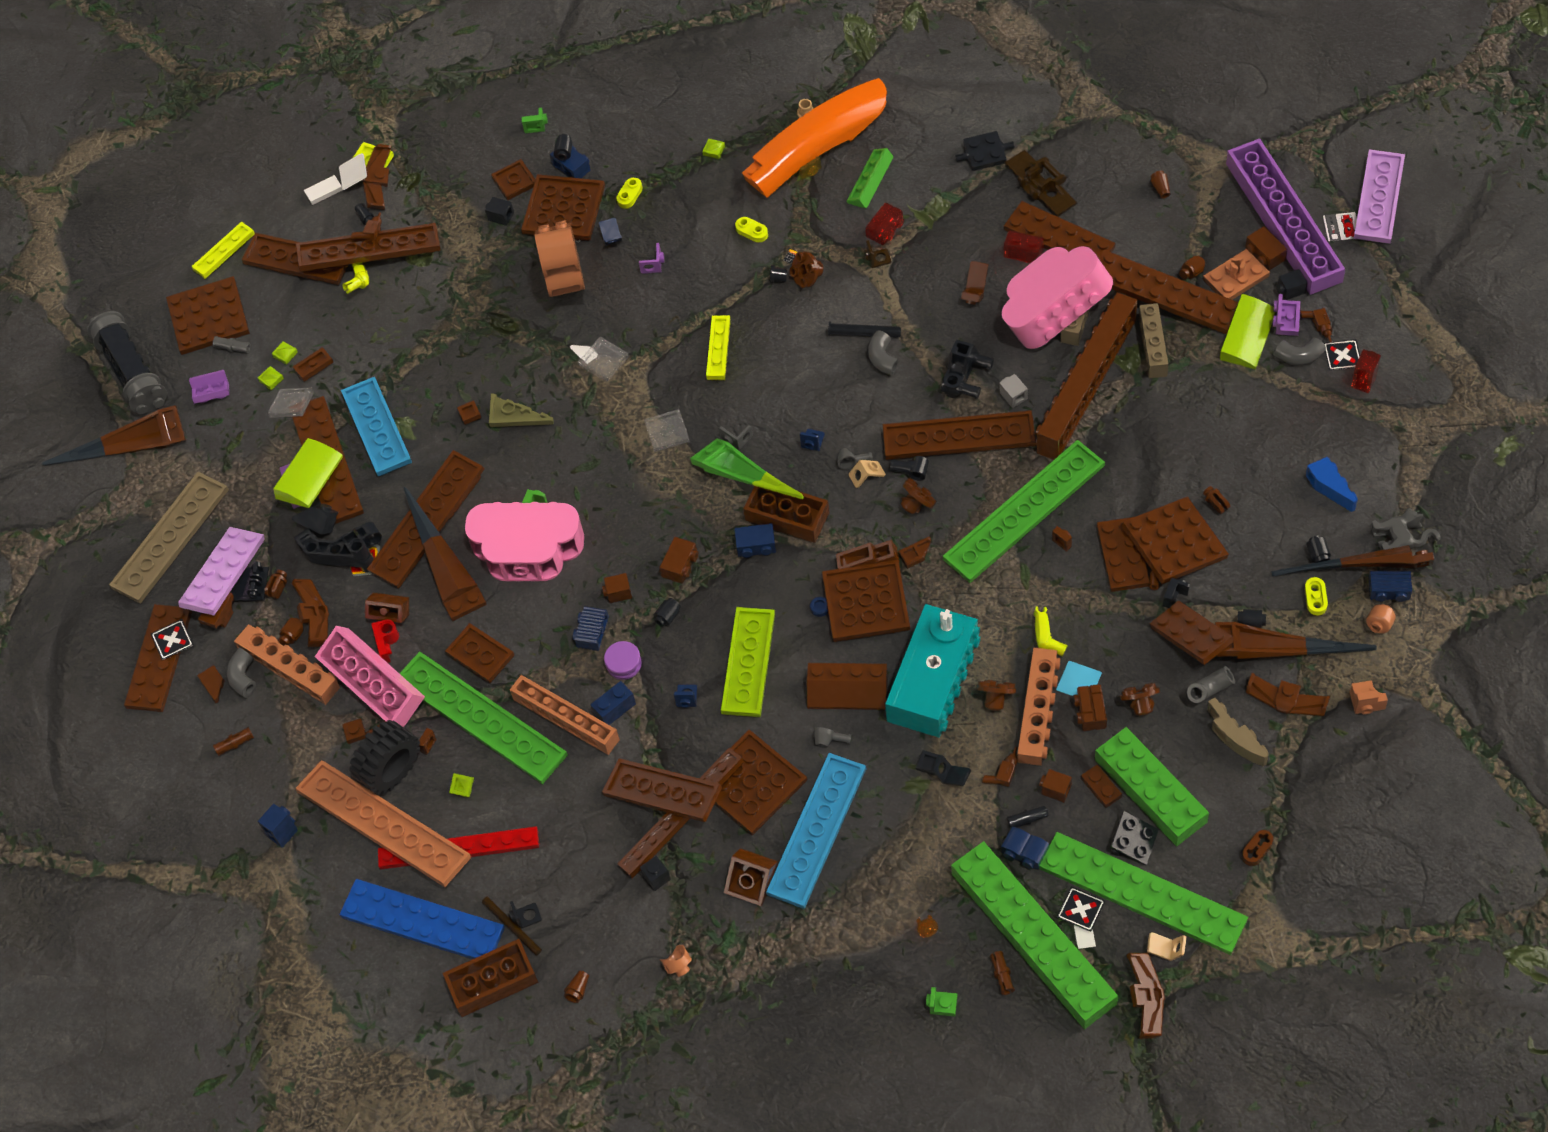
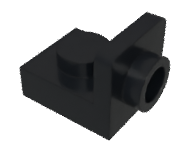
(1175, 587)

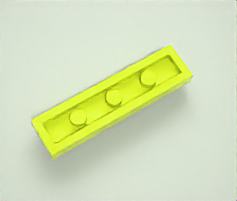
(223, 250)
(718, 348)

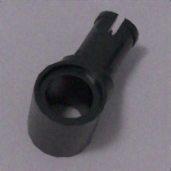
(914, 468)

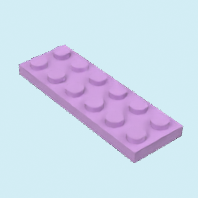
(1379, 196)
(221, 571)

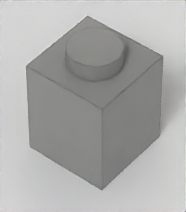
(1013, 390)

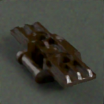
(1037, 186)

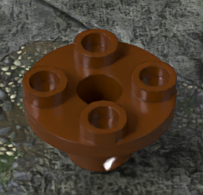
(805, 269)
(916, 497)
(995, 693)
(1141, 700)

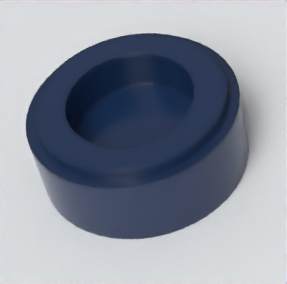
(819, 606)

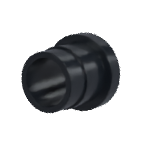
(778, 274)

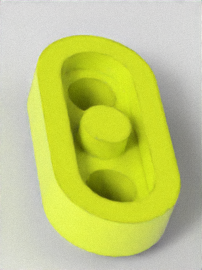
(630, 190)
(750, 229)
(1316, 597)

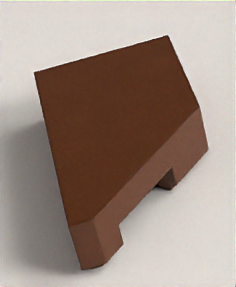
(915, 553)
(212, 682)

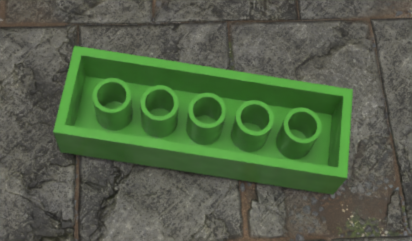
(1151, 786)

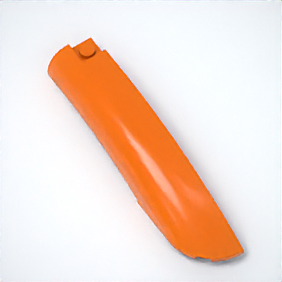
(814, 134)

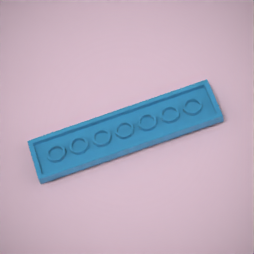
(816, 830)

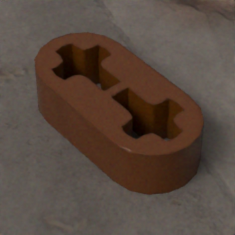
(1261, 850)

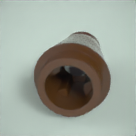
(1160, 183)
(576, 988)

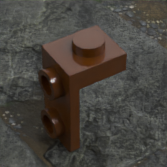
(975, 282)

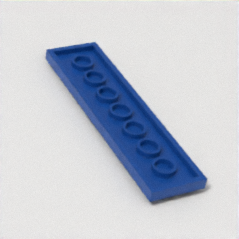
(421, 920)

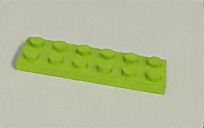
(748, 662)

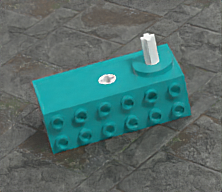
(932, 671)

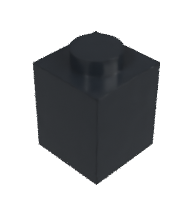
(499, 211)
(1292, 284)
(655, 873)

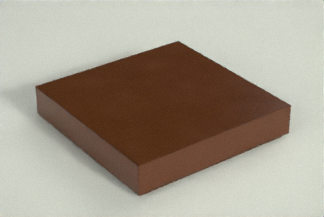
(514, 179)

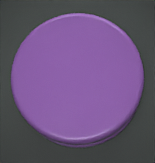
(622, 660)

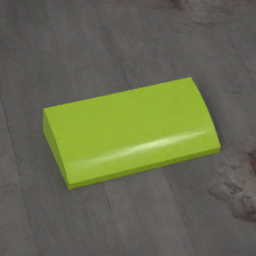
(1248, 332)
(307, 473)

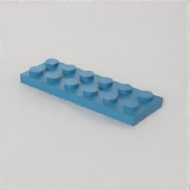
(376, 426)

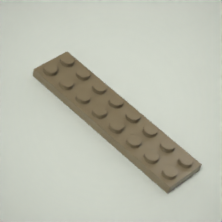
(168, 537)

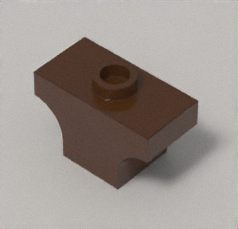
(221, 617)

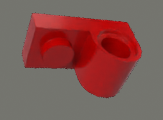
(385, 639)

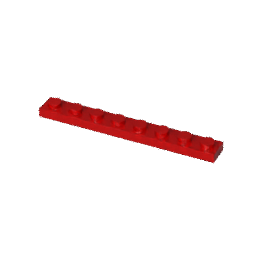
(478, 845)

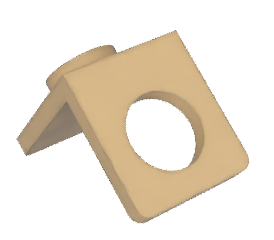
(867, 468)
(1166, 947)

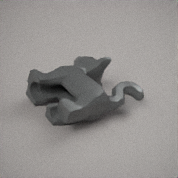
(1398, 531)

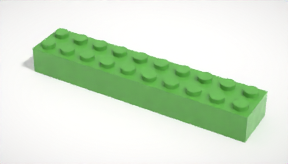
(1034, 935)

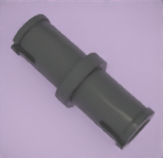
(231, 344)

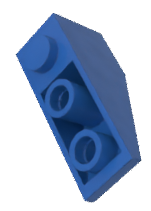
(1327, 481)

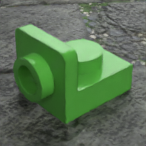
(535, 123)
(534, 496)
(942, 1002)

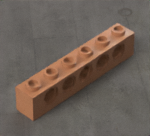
(1041, 660)
(322, 690)
(564, 714)

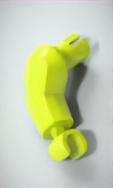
(360, 280)
(1043, 634)

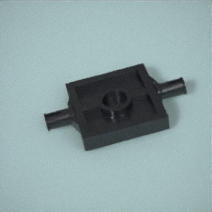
(984, 151)

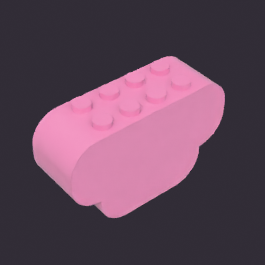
(1054, 293)
(524, 538)

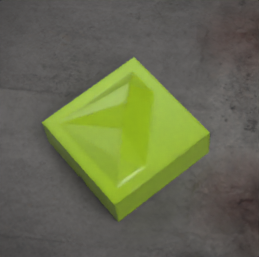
(713, 148)
(284, 353)
(270, 378)
(461, 785)

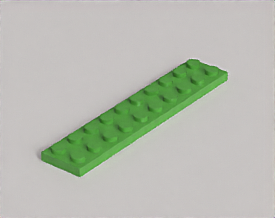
(1023, 511)
(484, 718)
(1144, 893)

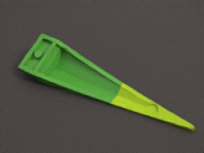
(726, 461)

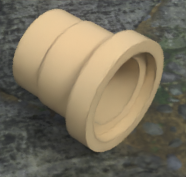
(804, 107)

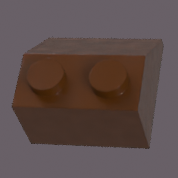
(749, 876)

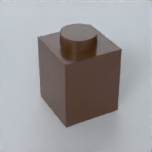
(617, 588)
(1056, 785)

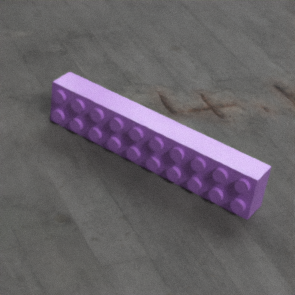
(1285, 215)

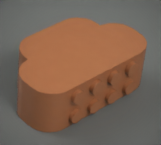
(559, 258)

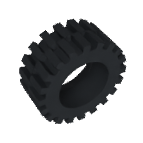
(384, 757)

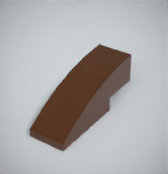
(867, 554)

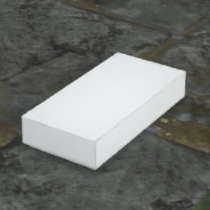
(323, 190)

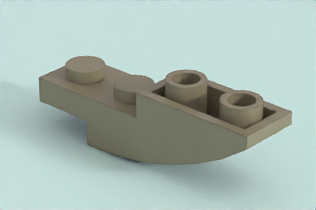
(1237, 738)

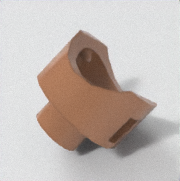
(677, 961)

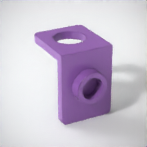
(656, 263)

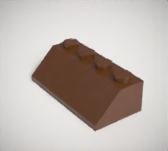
(847, 686)

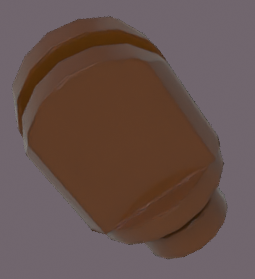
(1192, 267)
(1216, 499)
(276, 584)
(291, 631)

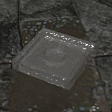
(603, 359)
(291, 402)
(666, 430)

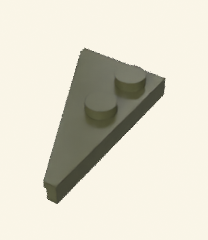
(514, 414)

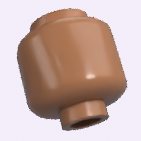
(1381, 619)

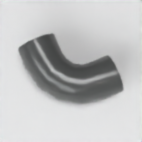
(878, 354)
(1300, 355)
(237, 673)
(1210, 685)

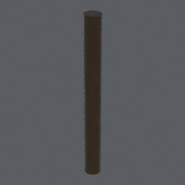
(512, 926)

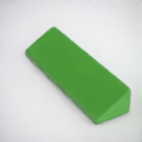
(870, 178)

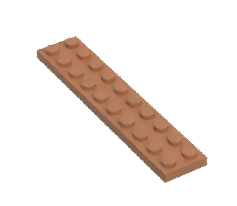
(383, 823)

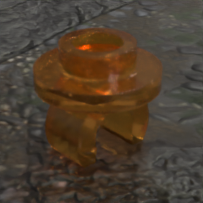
(927, 926)

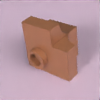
(1366, 698)

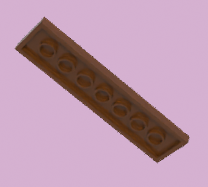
(388, 244)
(1169, 292)
(959, 434)
(339, 489)
(438, 502)

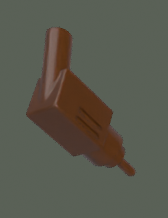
(370, 230)
(1320, 320)
(1005, 771)

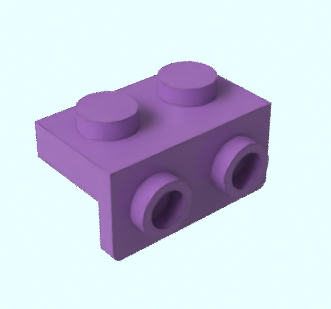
(1287, 316)
(209, 386)

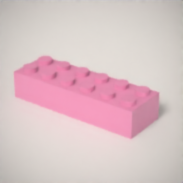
(369, 676)

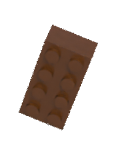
(788, 514)
(490, 977)

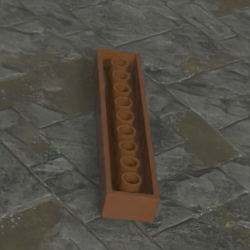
(1086, 376)

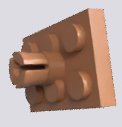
(1236, 275)

